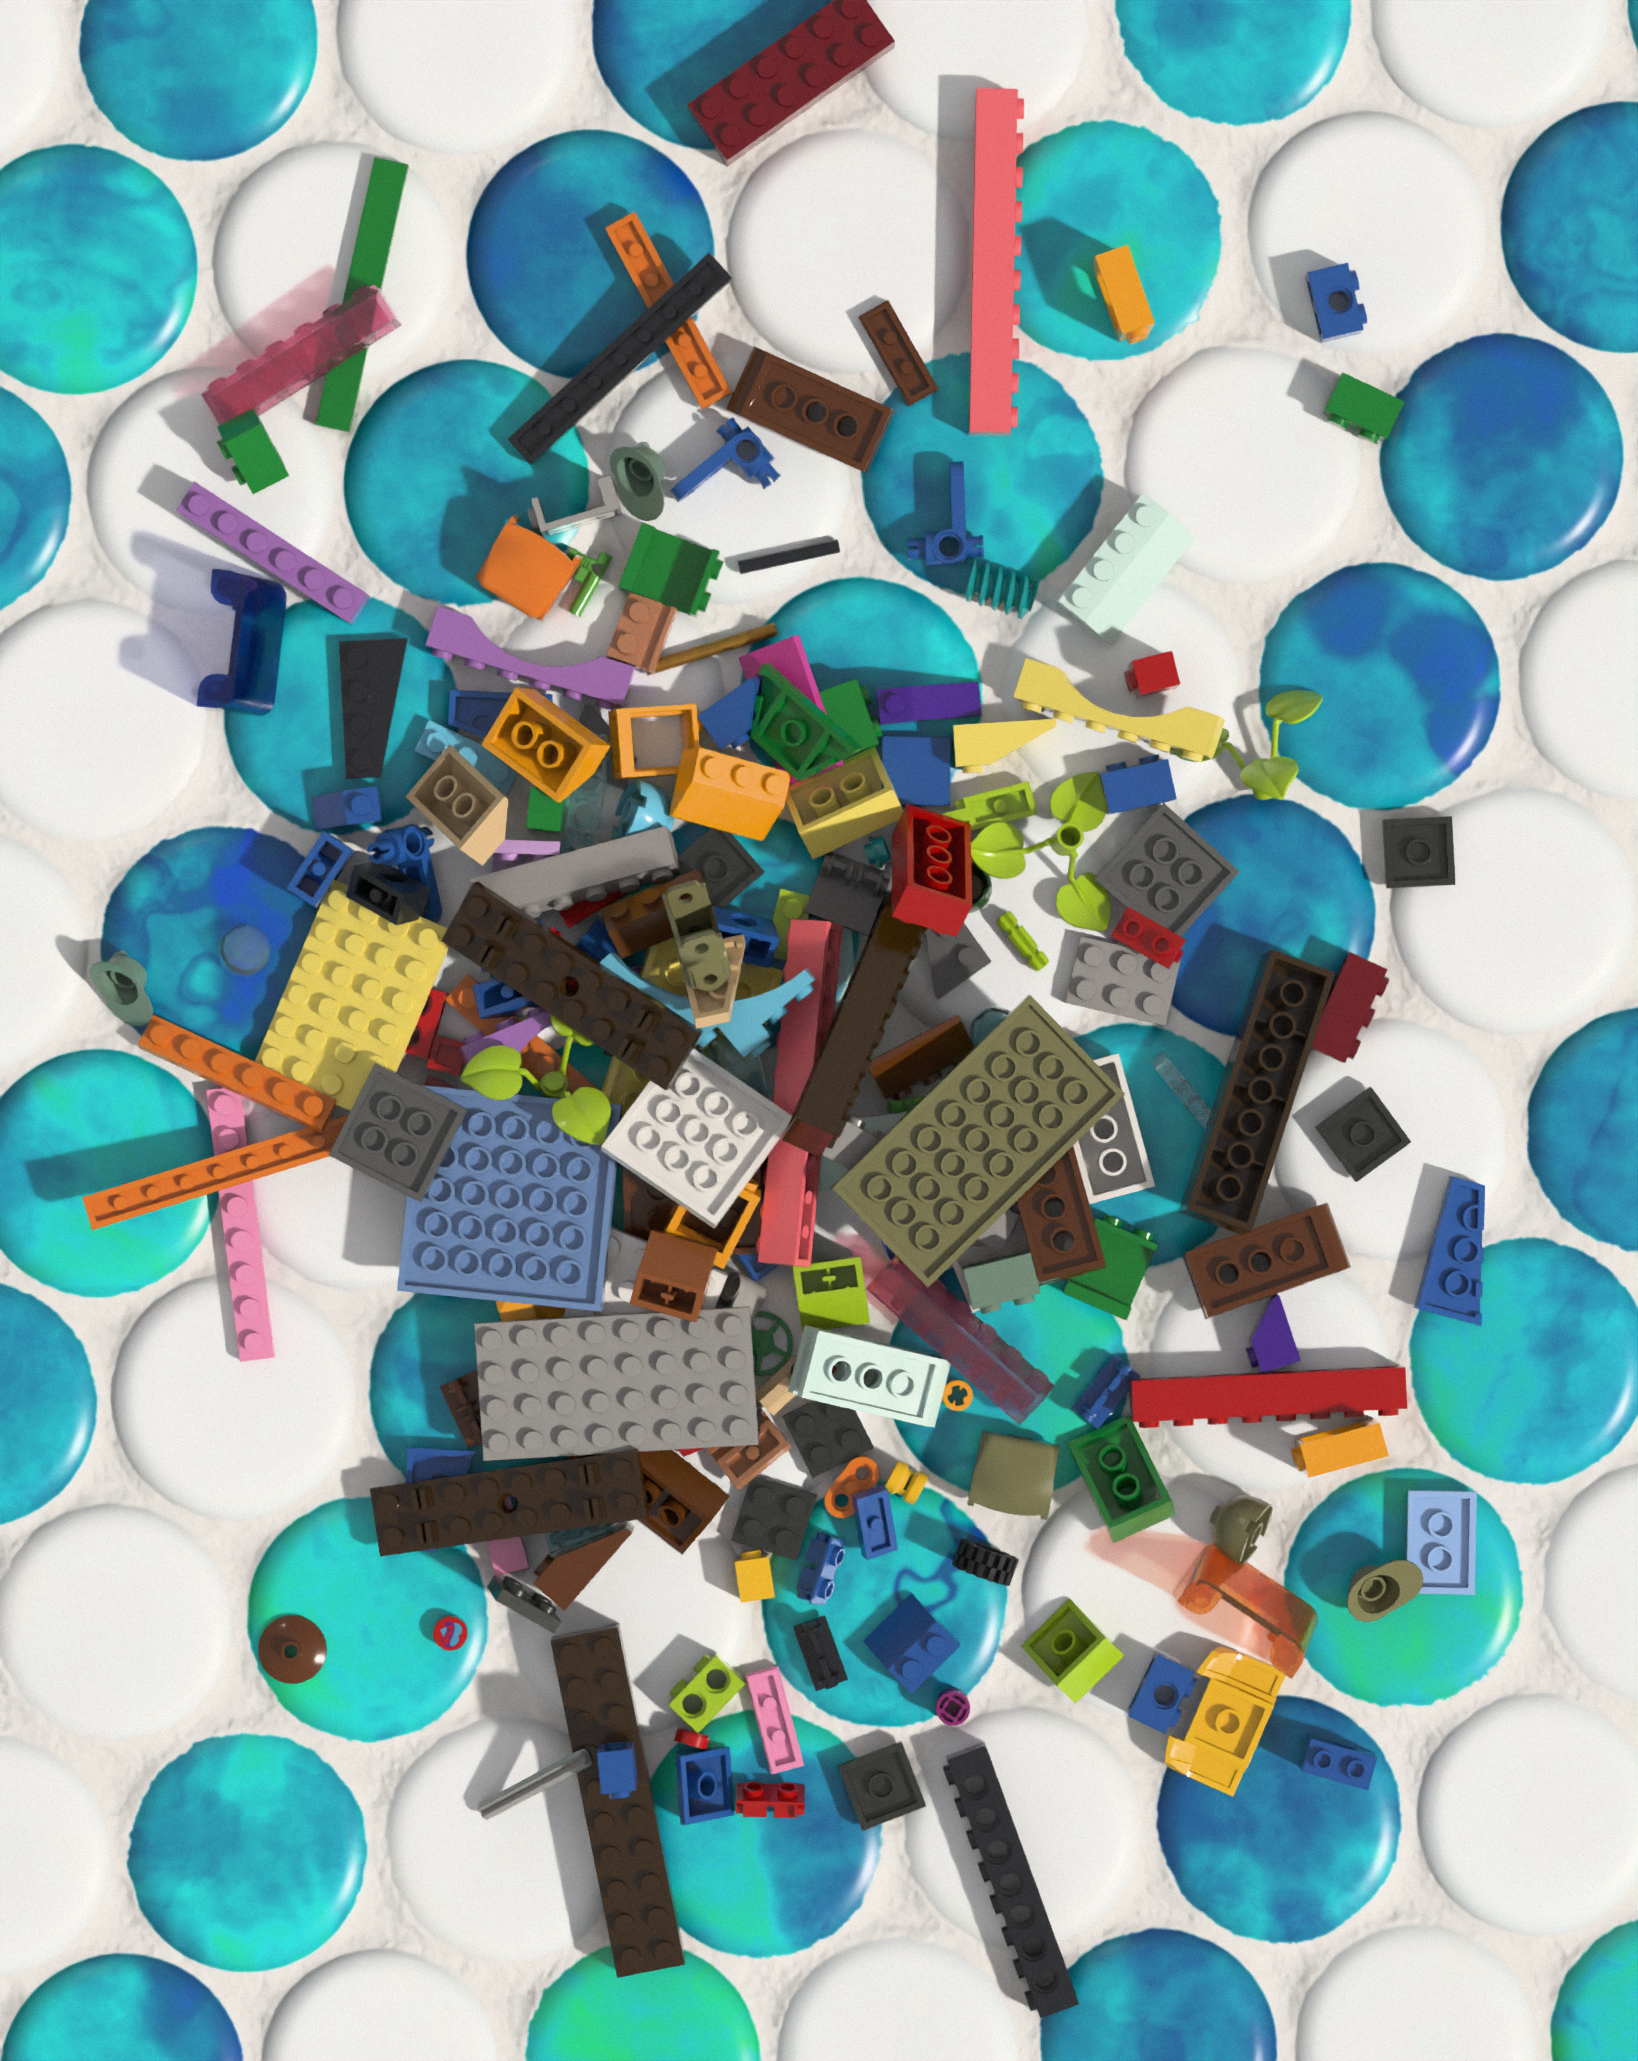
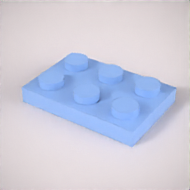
(1442, 1539)

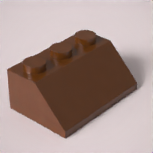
(642, 918)
(921, 1058)
(678, 1498)

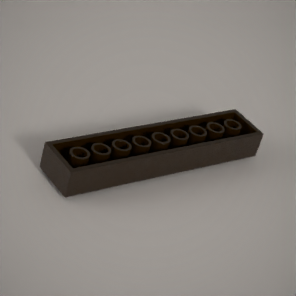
(622, 1830)

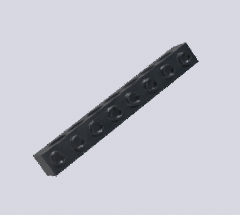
(1060, 1992)

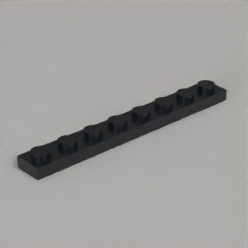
(620, 358)

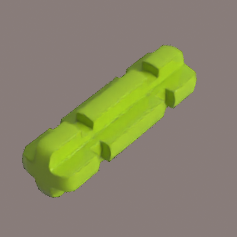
(1022, 941)

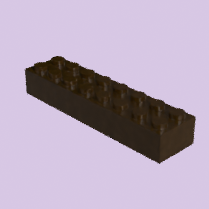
(854, 1032)
(1257, 1092)

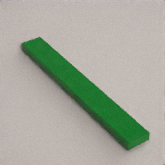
(366, 268)

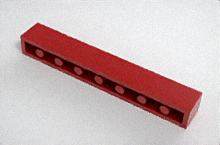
(1267, 1394)

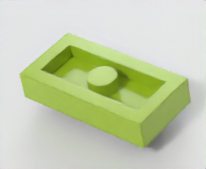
(789, 906)

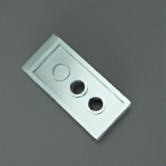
(898, 1383)

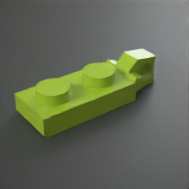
(995, 806)

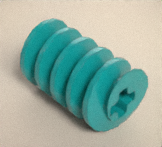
(1001, 589)

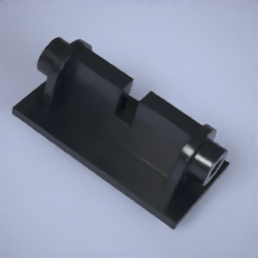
(820, 1653)

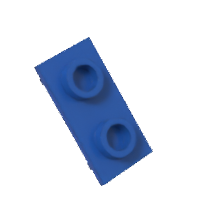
(1105, 1392)
(818, 1584)

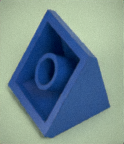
(704, 1784)

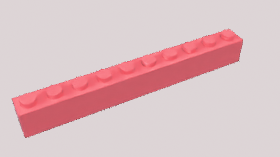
(993, 262)
(792, 1172)

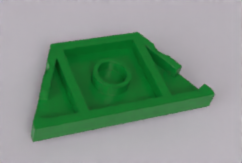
(796, 729)

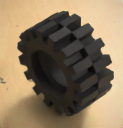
(985, 1562)

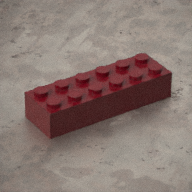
(790, 77)

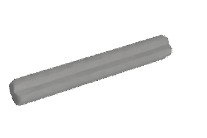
(535, 1783)

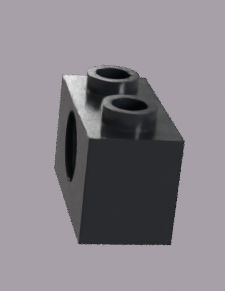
(388, 892)

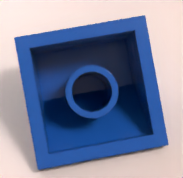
(912, 1643)

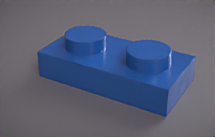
(874, 1522)

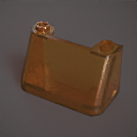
(1255, 1595)

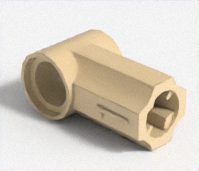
(774, 1391)

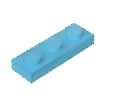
(437, 738)

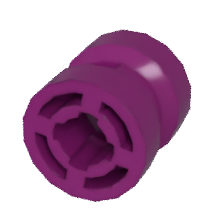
(956, 1703)

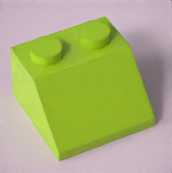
(1072, 1651)

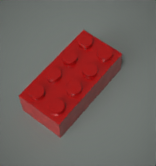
(931, 870)

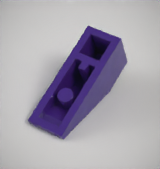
(928, 703)

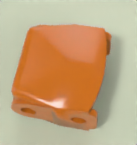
(526, 570)

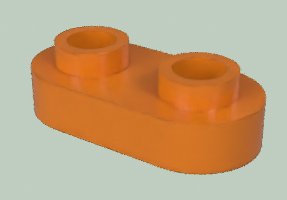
(849, 1484)

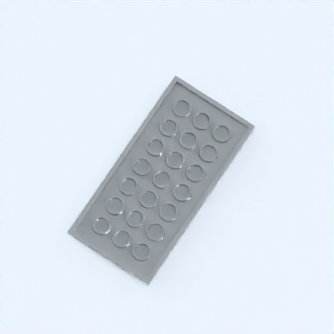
(616, 1384)

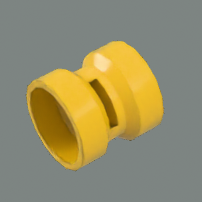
(899, 1478)

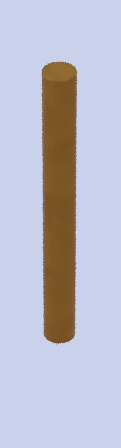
(715, 647)

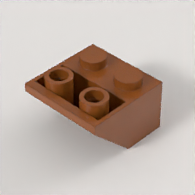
(674, 1275)

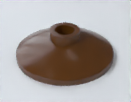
(304, 1636)

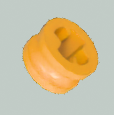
(967, 1399)

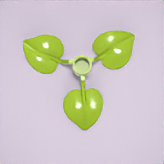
(1272, 776)
(1082, 806)
(581, 1115)

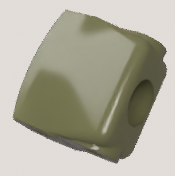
(702, 950)
(1013, 1474)

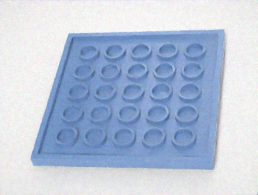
(513, 1210)

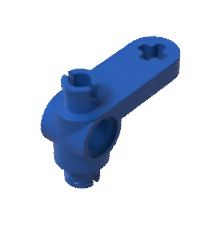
(756, 467)
(929, 545)
(410, 851)

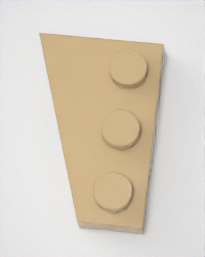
(717, 1005)

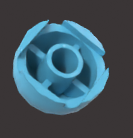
(641, 809)

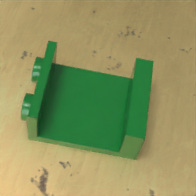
(670, 570)
(1126, 1263)

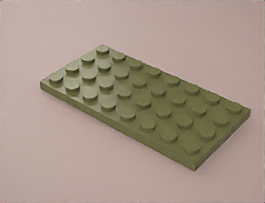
(978, 1140)

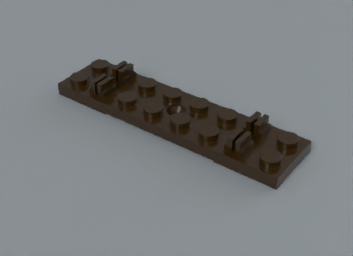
(539, 967)
(473, 1509)

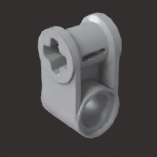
(742, 1291)

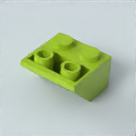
(832, 1293)

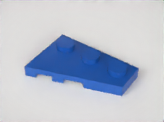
(477, 709)
(433, 1463)

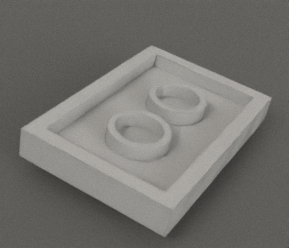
(1121, 982)

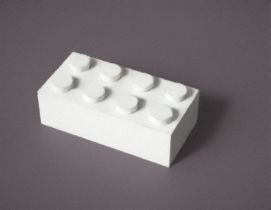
(1113, 1150)

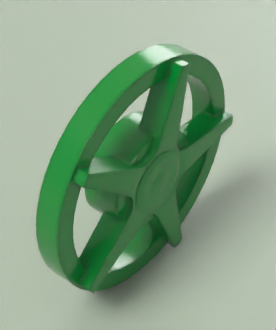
(764, 1343)

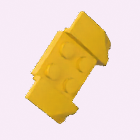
(1226, 1720)

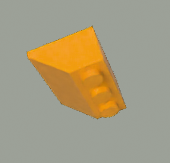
(544, 744)
(728, 793)

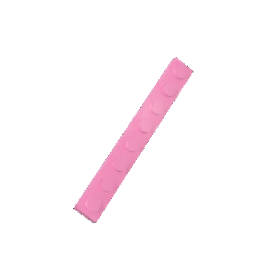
(241, 1233)

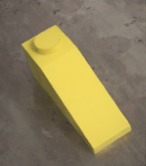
(988, 742)

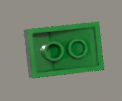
(1121, 1478)

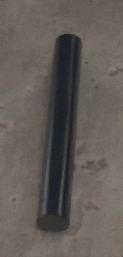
(788, 556)

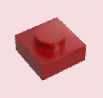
(446, 1055)

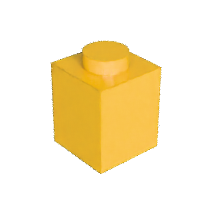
(754, 1576)

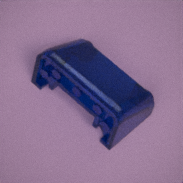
(254, 649)

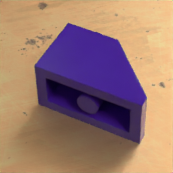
(1272, 1339)

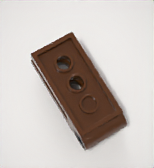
(780, 399)
(1066, 1186)
(1296, 1250)

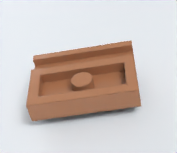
(641, 632)
(746, 1462)

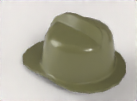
(1382, 1589)

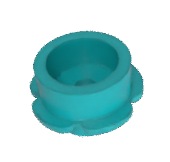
(877, 851)

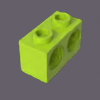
(713, 1697)

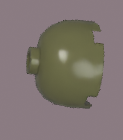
(1239, 1526)

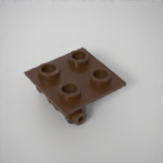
(464, 1404)

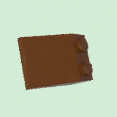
(574, 1567)

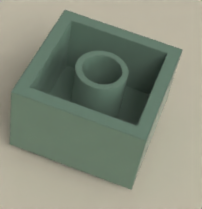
(1001, 1281)

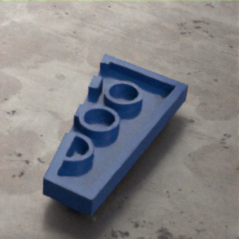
(1453, 1266)

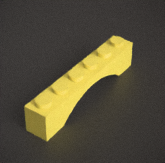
(1184, 729)

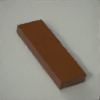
(898, 353)

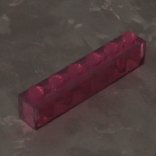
(303, 357)
(962, 1340)

